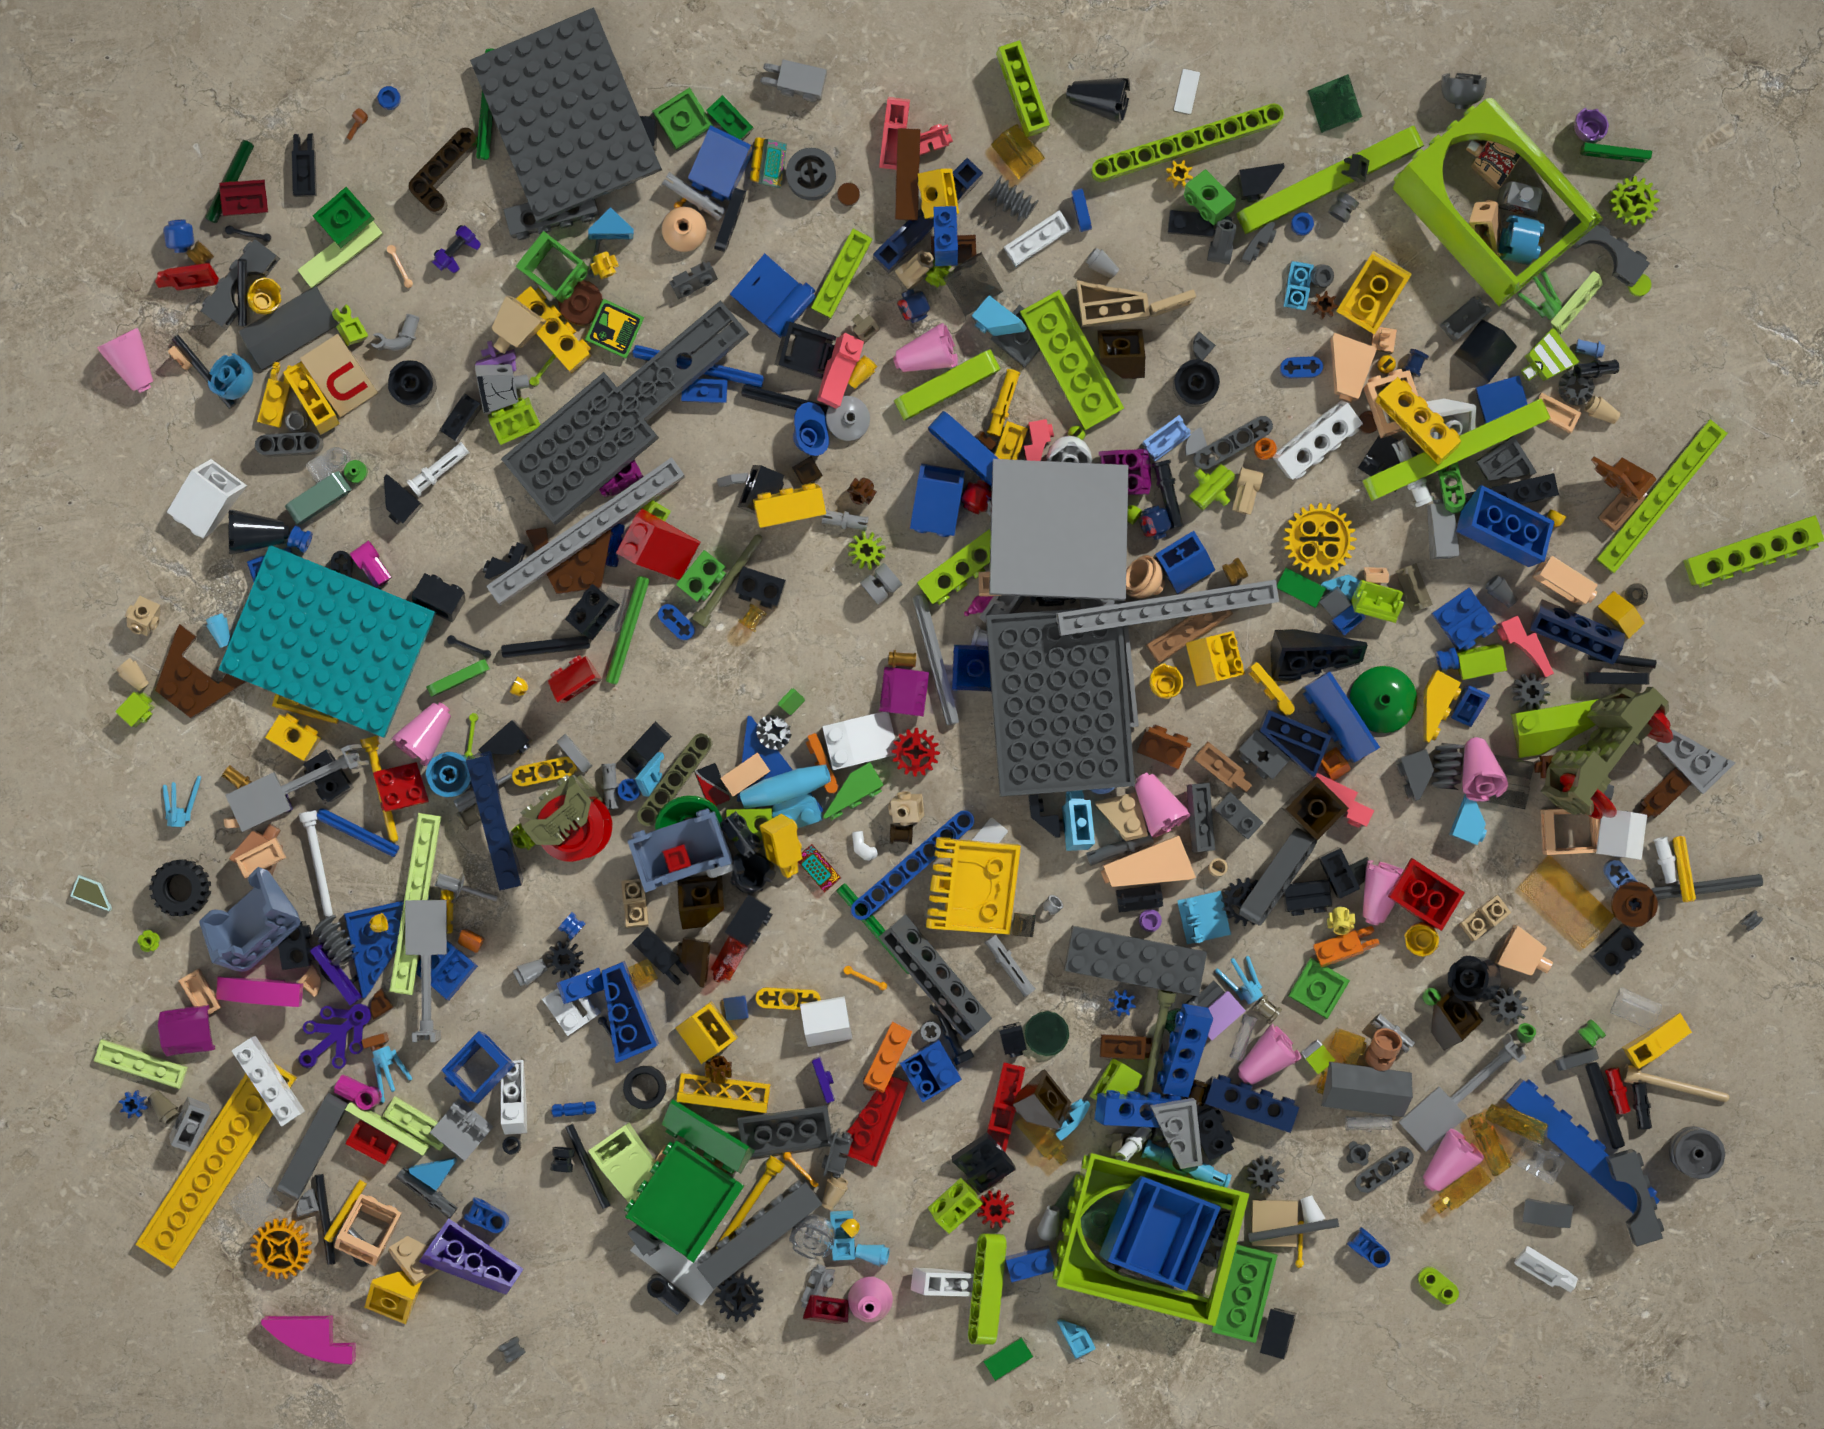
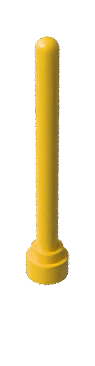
(371, 746)
(772, 1167)

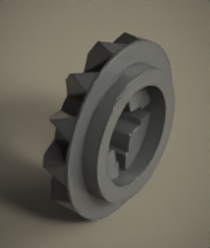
(1569, 394)
(770, 740)
(1207, 1257)

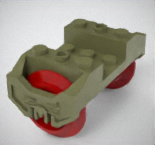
(1581, 777)
(569, 820)

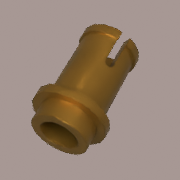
(901, 659)
(235, 777)

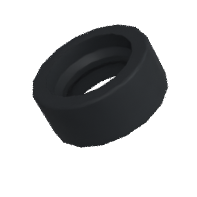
(627, 1087)

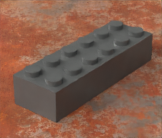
(1135, 960)
(758, 1234)

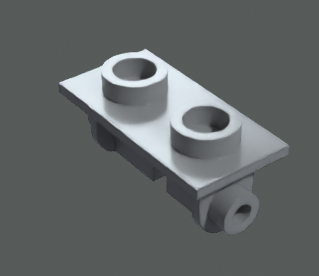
(822, 1279)

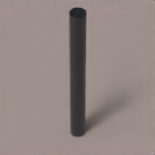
(198, 365)
(587, 1165)
(325, 1218)

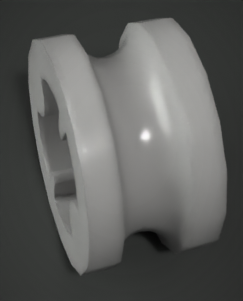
(937, 1030)

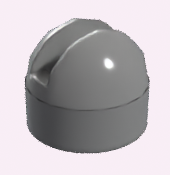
(1053, 905)

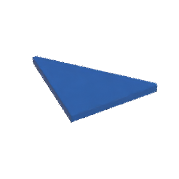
(772, 758)
(373, 947)

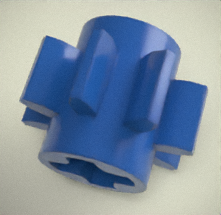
(1115, 1001)
(138, 1101)

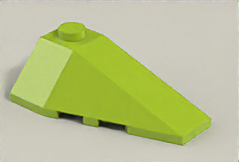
(1548, 727)

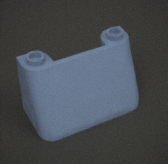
(702, 840)
(250, 927)

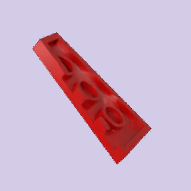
(875, 1122)

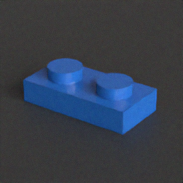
(706, 391)
(581, 985)

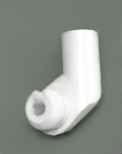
(861, 848)

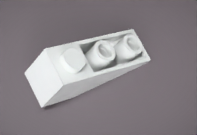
(514, 1100)

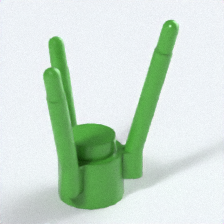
(1551, 305)

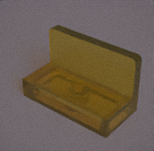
(1017, 151)

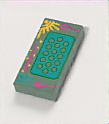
(772, 163)

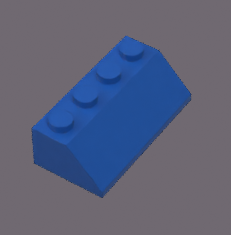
(1506, 527)
(1340, 716)

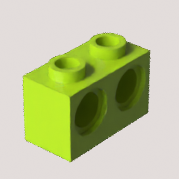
(751, 816)
(955, 1205)

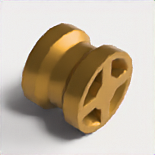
(199, 253)
(1235, 571)

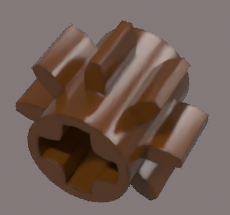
(1318, 309)
(861, 491)
(1541, 767)
(718, 1069)

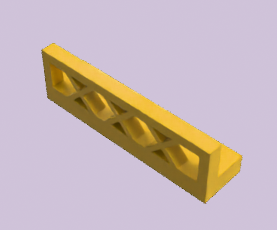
(723, 1101)

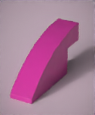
(259, 991)
(310, 1337)

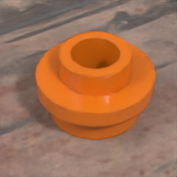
(1261, 445)

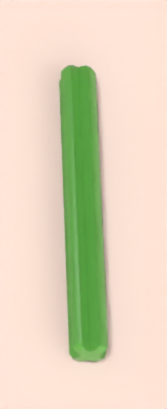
(627, 630)

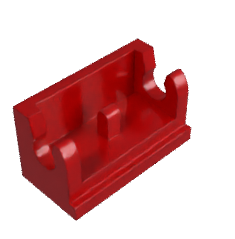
(372, 1142)

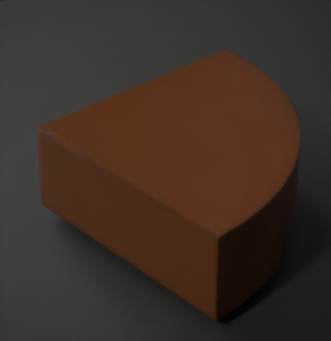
(985, 440)
(380, 1004)

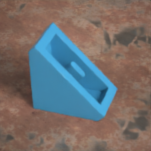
(610, 227)
(433, 1172)

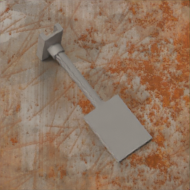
(268, 799)
(426, 937)
(1440, 1113)

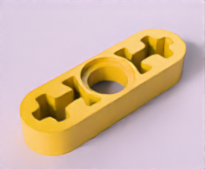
(529, 780)
(771, 992)

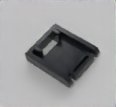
(808, 350)

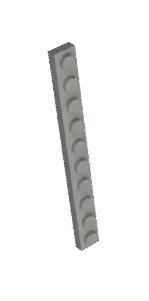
(585, 531)
(1167, 607)

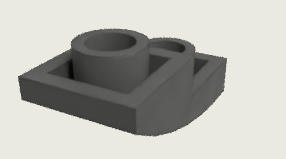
(1262, 238)
(1548, 1214)

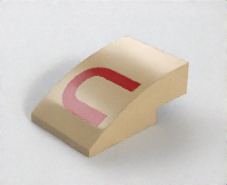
(339, 375)

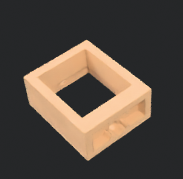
(1383, 428)
(1565, 581)
(1548, 834)
(358, 1247)

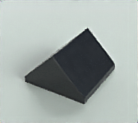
(1486, 349)

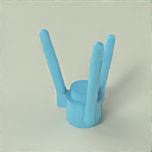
(176, 816)
(1250, 990)
(382, 1059)

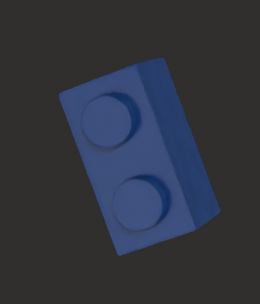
(1030, 1263)

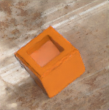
(1335, 764)
(470, 940)

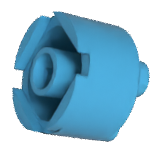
(1521, 240)
(438, 778)

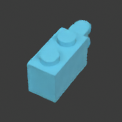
(1077, 822)

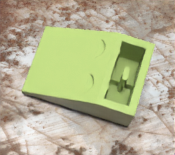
(624, 1161)

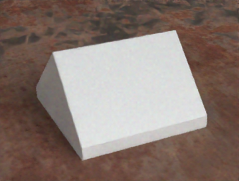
(1622, 835)
(826, 1021)

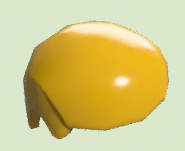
(264, 296)
(1165, 681)
(1421, 939)

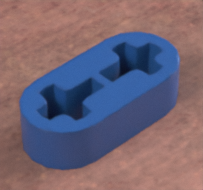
(1081, 210)
(1301, 373)
(672, 626)

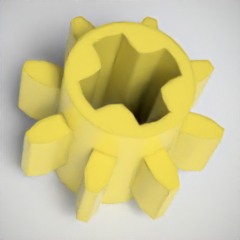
(1341, 921)

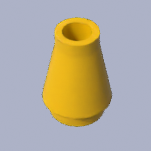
(863, 370)

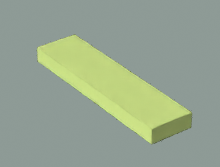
(335, 257)
(140, 1064)
(389, 1128)

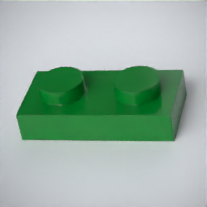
(729, 118)

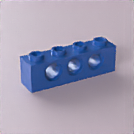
(1181, 1081)
(1109, 1103)

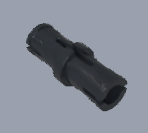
(1596, 368)
(1641, 1106)

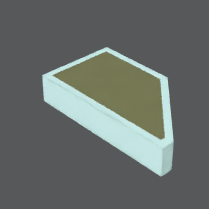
(90, 892)

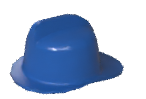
(810, 429)

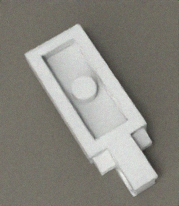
(1545, 1269)

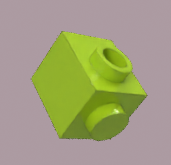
(136, 709)

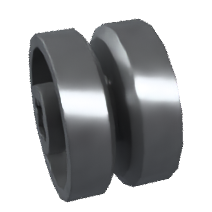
(1701, 1164)

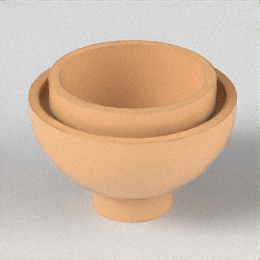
(684, 240)
(1144, 578)

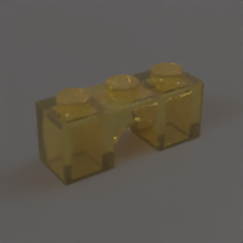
(1349, 1046)

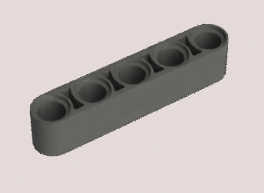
(1278, 876)
(312, 1146)

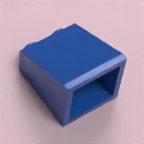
(720, 164)
(937, 500)

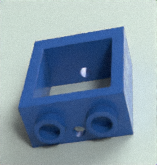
(945, 236)
(472, 1046)

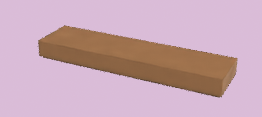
(1184, 632)

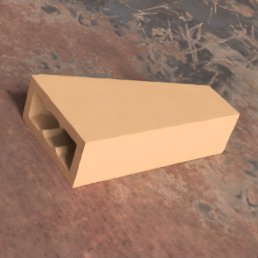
(1153, 864)

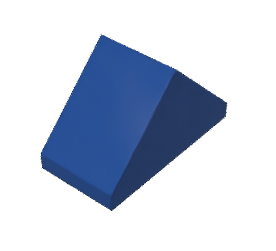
(1469, 705)

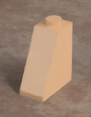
(1350, 366)

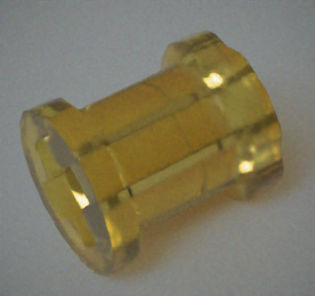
(753, 611)

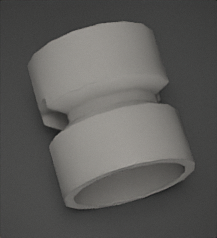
(887, 578)

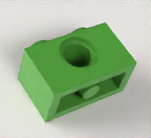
(1207, 186)

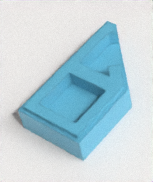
(1346, 584)
(650, 776)
(1076, 1337)

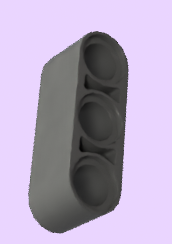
(278, 441)

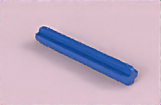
(357, 832)

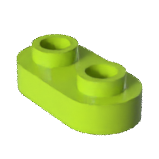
(1438, 1286)

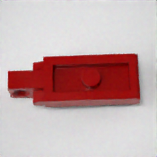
(187, 277)

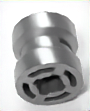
(1343, 207)

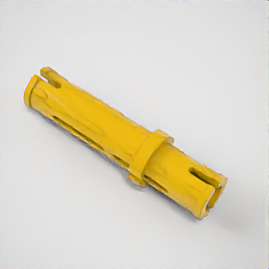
(1003, 403)

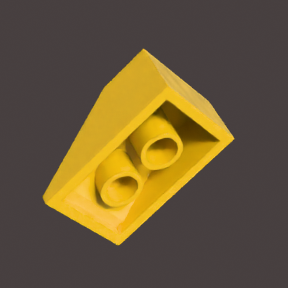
(1374, 292)

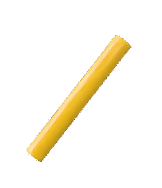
(344, 1212)

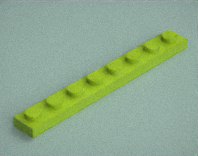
(1661, 496)

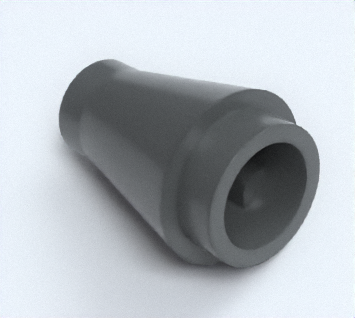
(1500, 590)

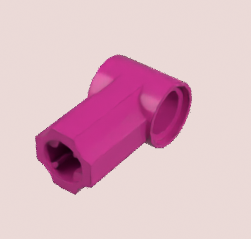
(368, 559)
(355, 1092)

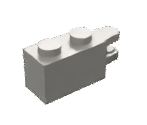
(797, 79)

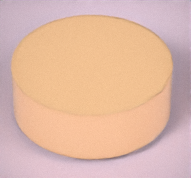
(231, 822)

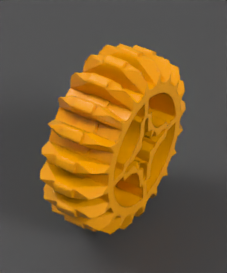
(267, 1263)

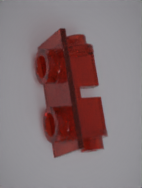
(728, 959)

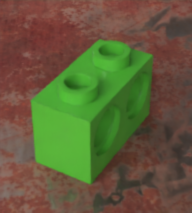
(696, 572)

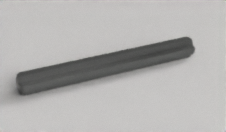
(1711, 886)

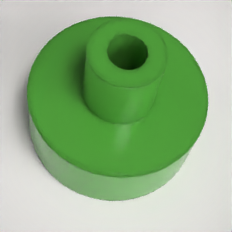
(360, 474)

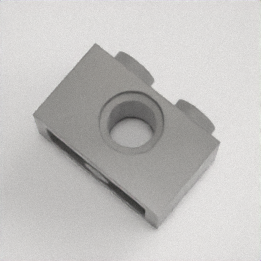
(189, 1124)

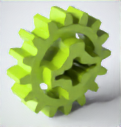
(1625, 198)

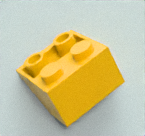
(1215, 658)
(706, 1032)

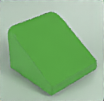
(791, 701)

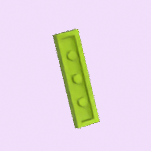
(841, 273)

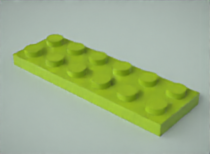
(1071, 360)

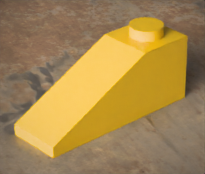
(311, 398)

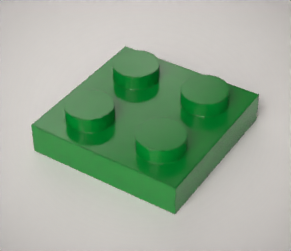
(343, 217)

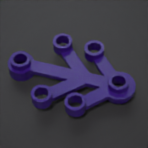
(338, 1034)

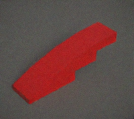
(1003, 1108)

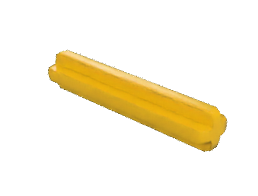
(1684, 869)

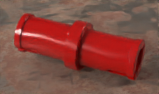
(1617, 1090)

